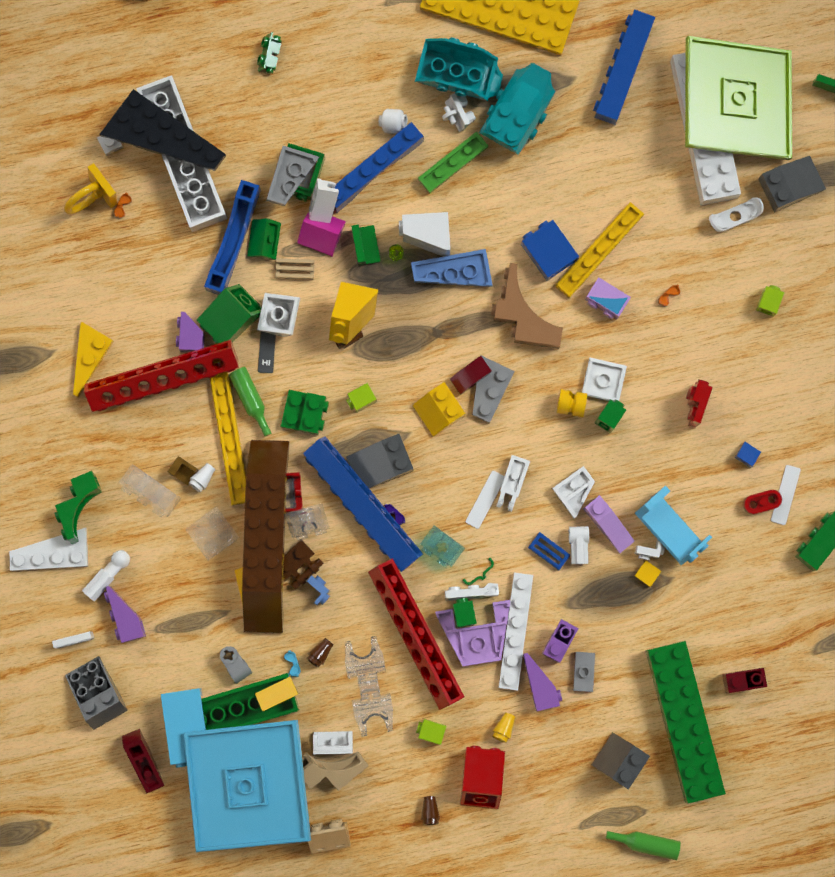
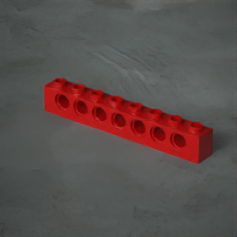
(167, 368)
(416, 634)

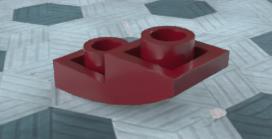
(470, 375)

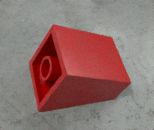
(482, 777)

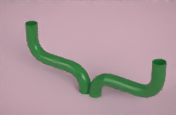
(480, 577)

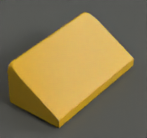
(276, 693)

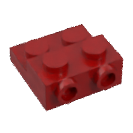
(698, 398)

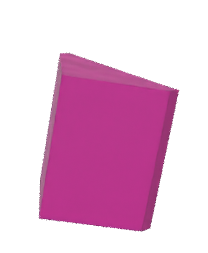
(321, 235)

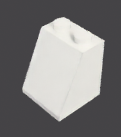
(427, 231)

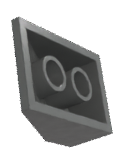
(791, 183)
(381, 461)

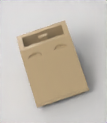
(329, 836)

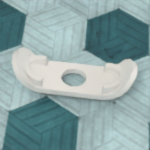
(747, 210)

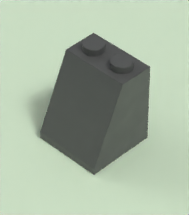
(620, 760)

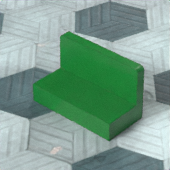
(264, 238)
(365, 245)

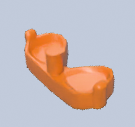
(124, 200)
(673, 290)

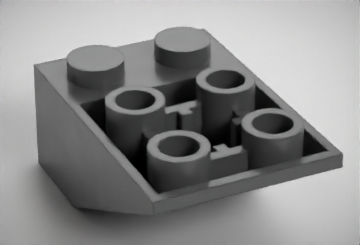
(95, 693)

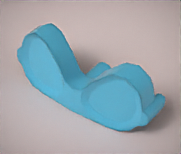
(291, 657)

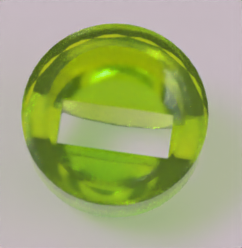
(392, 250)

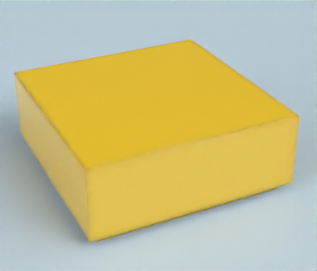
(647, 573)

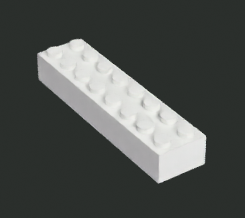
(712, 170)
(191, 182)

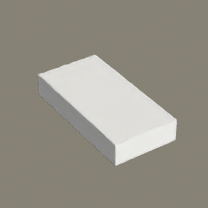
(73, 640)

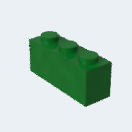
(820, 543)

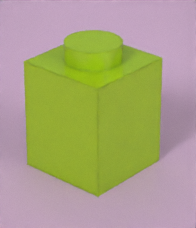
(770, 300)
(361, 398)
(431, 731)

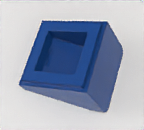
(747, 454)

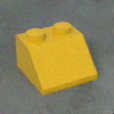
(439, 409)

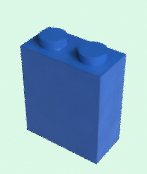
(549, 249)

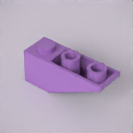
(127, 620)

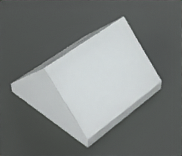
(278, 314)

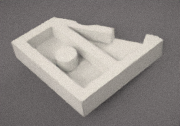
(574, 490)

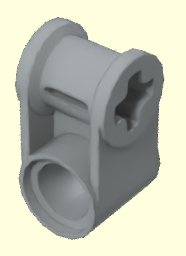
(237, 666)

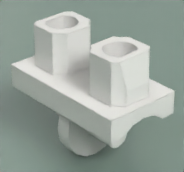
(456, 114)

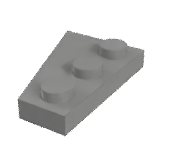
(289, 174)
(491, 390)

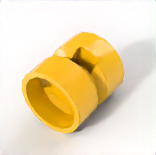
(571, 403)

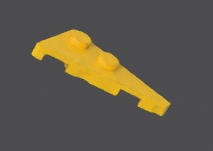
(90, 352)

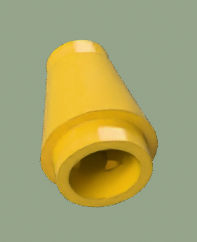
(504, 728)

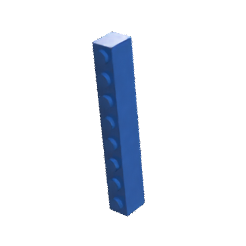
(362, 503)

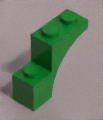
(68, 512)

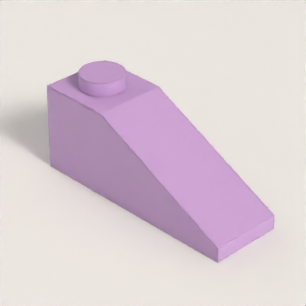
(609, 524)

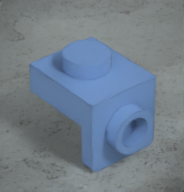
(318, 584)

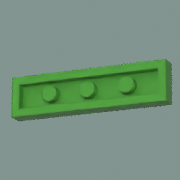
(453, 162)

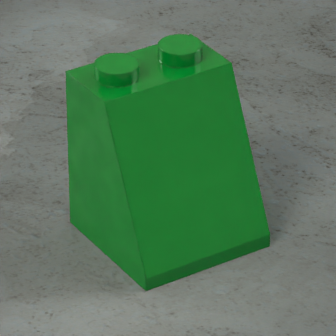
(230, 314)

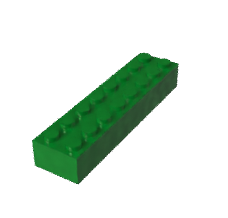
(685, 722)

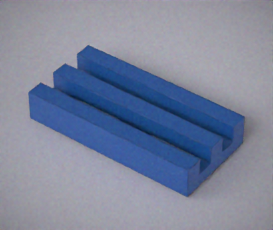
(547, 559)

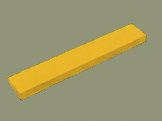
(599, 250)

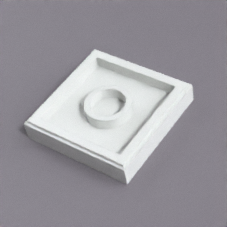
(603, 379)

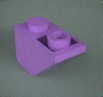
(191, 336)
(560, 641)

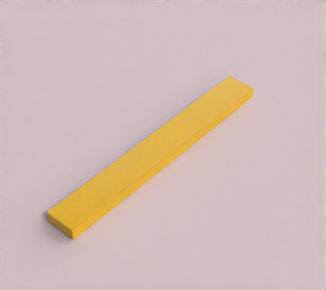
(229, 437)

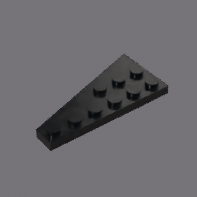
(154, 130)

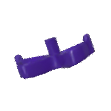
(400, 519)

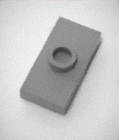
(584, 671)

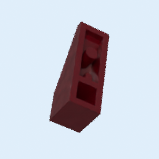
(142, 760)

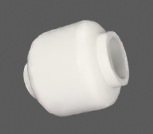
(393, 121)

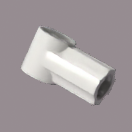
(579, 544)

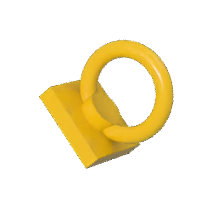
(99, 187)

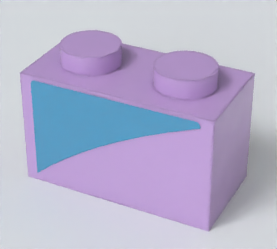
(607, 299)

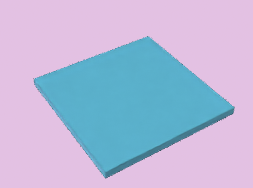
(247, 786)

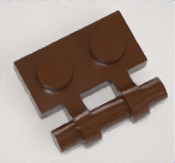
(296, 559)

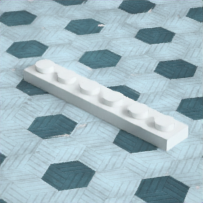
(515, 631)

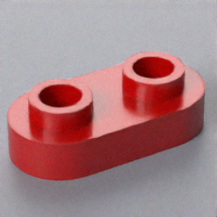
(762, 502)

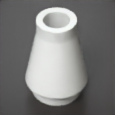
(201, 479)

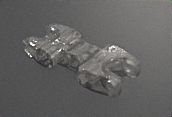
(371, 700)

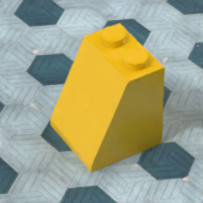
(352, 311)

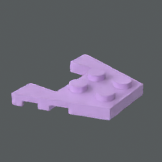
(480, 642)

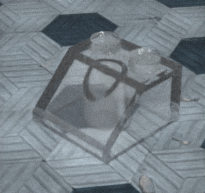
(307, 521)

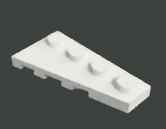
(51, 554)

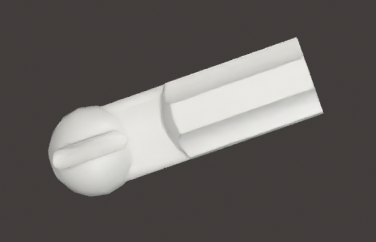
(119, 560)

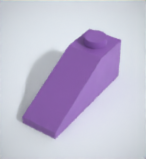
(542, 689)

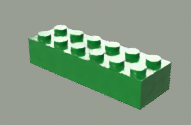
(241, 706)

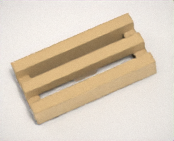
(294, 268)

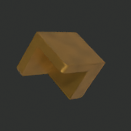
(182, 470)

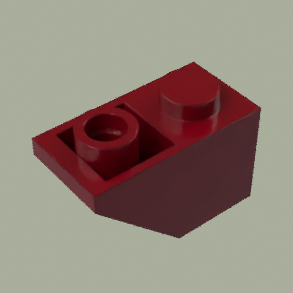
(744, 680)

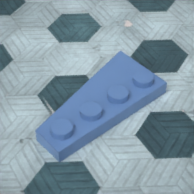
(457, 269)

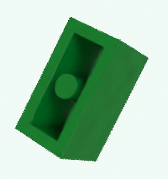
(611, 415)
(464, 613)

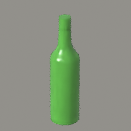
(250, 397)
(648, 844)

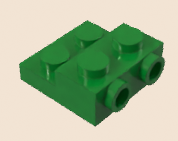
(304, 412)

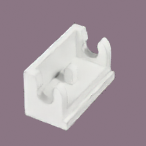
(323, 201)
(333, 742)

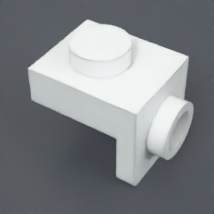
(645, 552)

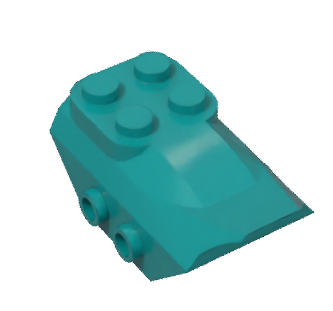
(459, 68)
(519, 108)

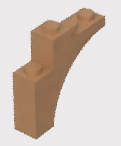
(529, 327)

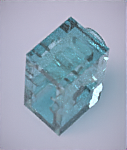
(436, 537)

